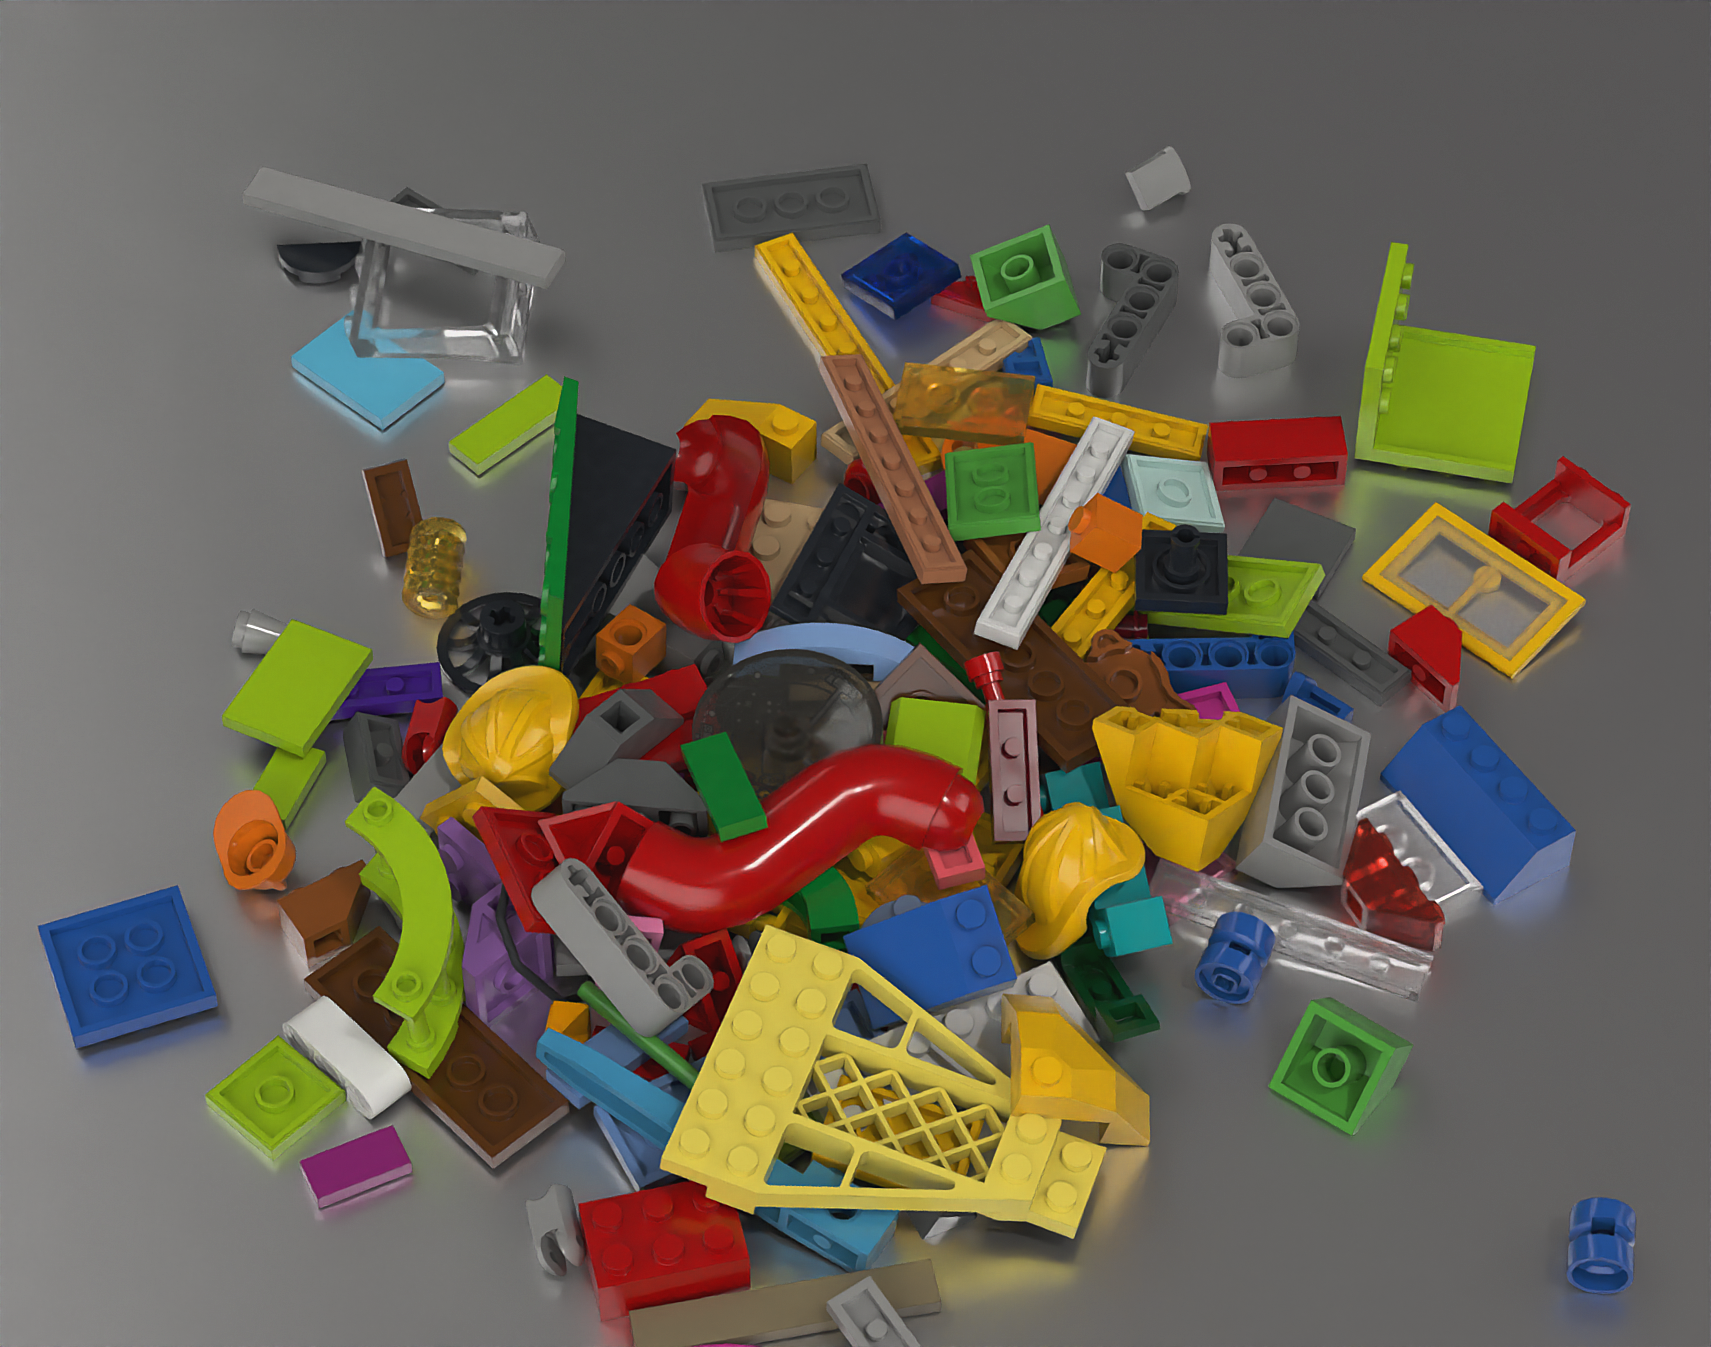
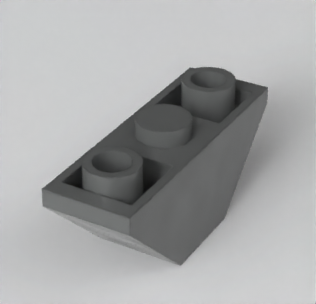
(620, 727)
(646, 788)

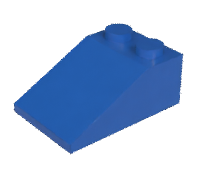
(936, 954)

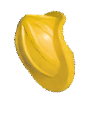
(514, 734)
(1065, 867)

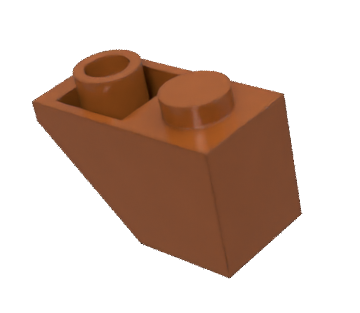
(325, 914)

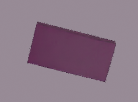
(355, 1166)

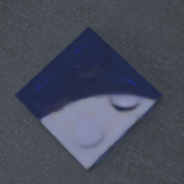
(901, 276)

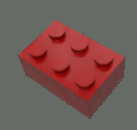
(662, 1248)

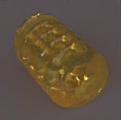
(434, 568)

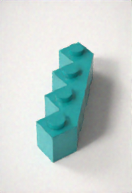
(1125, 914)

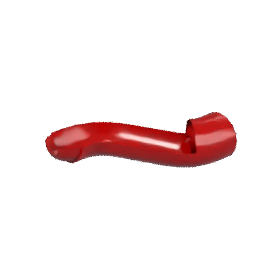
(709, 576)
(811, 826)

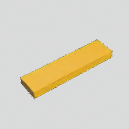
(1153, 435)

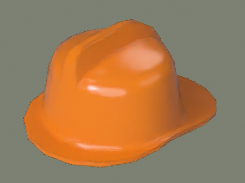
(253, 843)

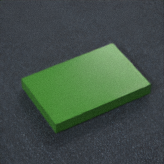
(992, 491)

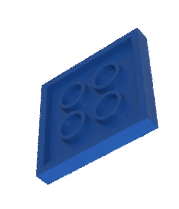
(127, 966)

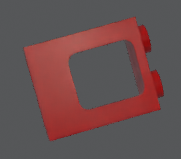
(1570, 485)

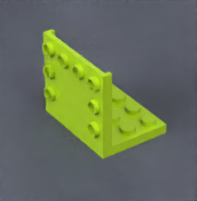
(1439, 394)

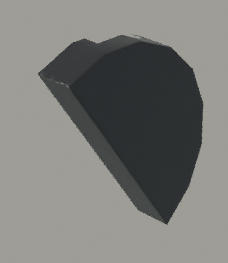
(319, 261)

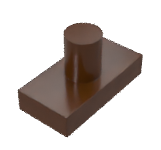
(392, 504)

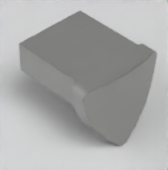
(1158, 178)

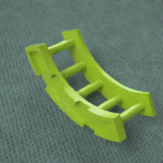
(427, 970)

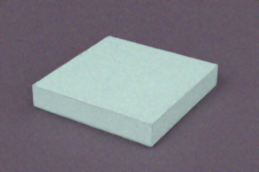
(1173, 491)

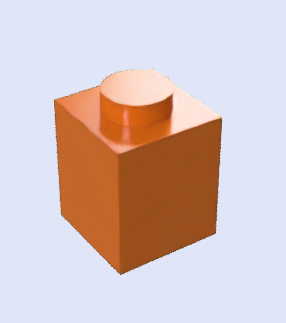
(1105, 532)

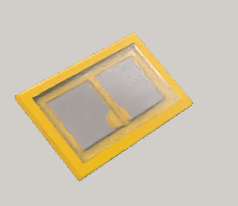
(1490, 592)

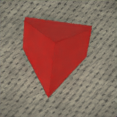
(599, 837)
(720, 957)

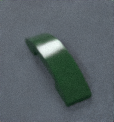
(1103, 992)

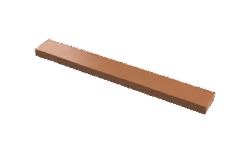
(892, 470)

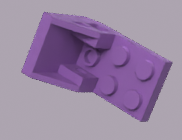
(488, 976)

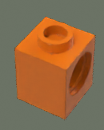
(630, 645)

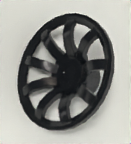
(500, 632)

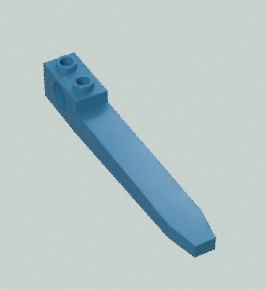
(654, 1114)

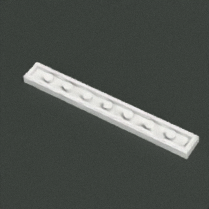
(1046, 551)

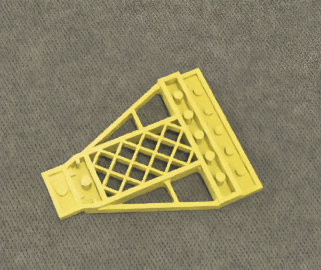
(772, 1047)

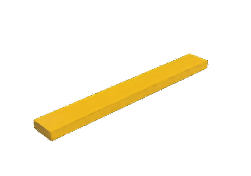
(829, 323)

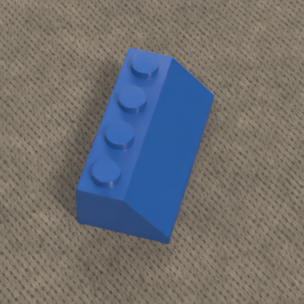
(1481, 805)

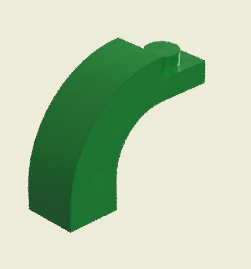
(826, 909)

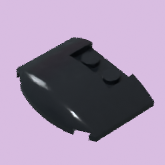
(849, 570)

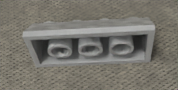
(1307, 800)

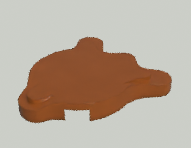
(1133, 674)

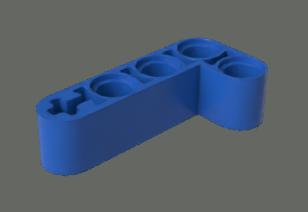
(1249, 665)

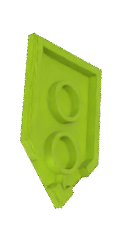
(940, 729)

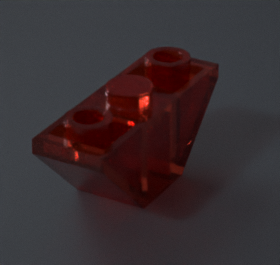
(1386, 895)

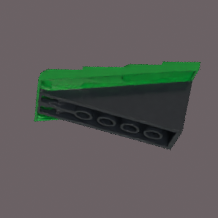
(604, 513)

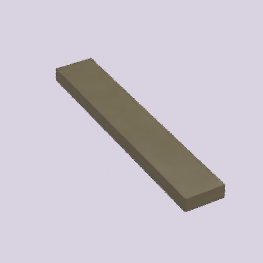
(779, 1309)

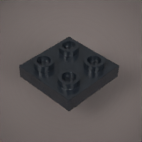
(1181, 572)

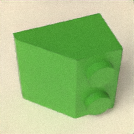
(1026, 281)
(1340, 1064)

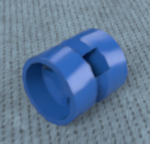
(1235, 957)
(1601, 1245)

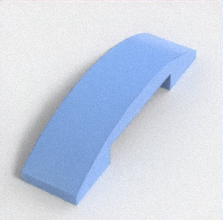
(841, 641)

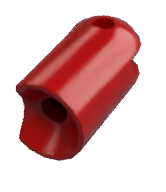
(426, 731)

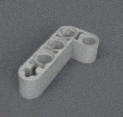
(1266, 324)
(616, 951)

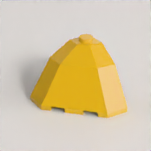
(1184, 777)
(1067, 1074)

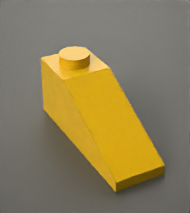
(787, 434)

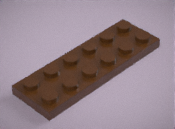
(1041, 669)
(481, 1083)

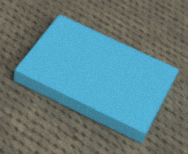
(370, 386)

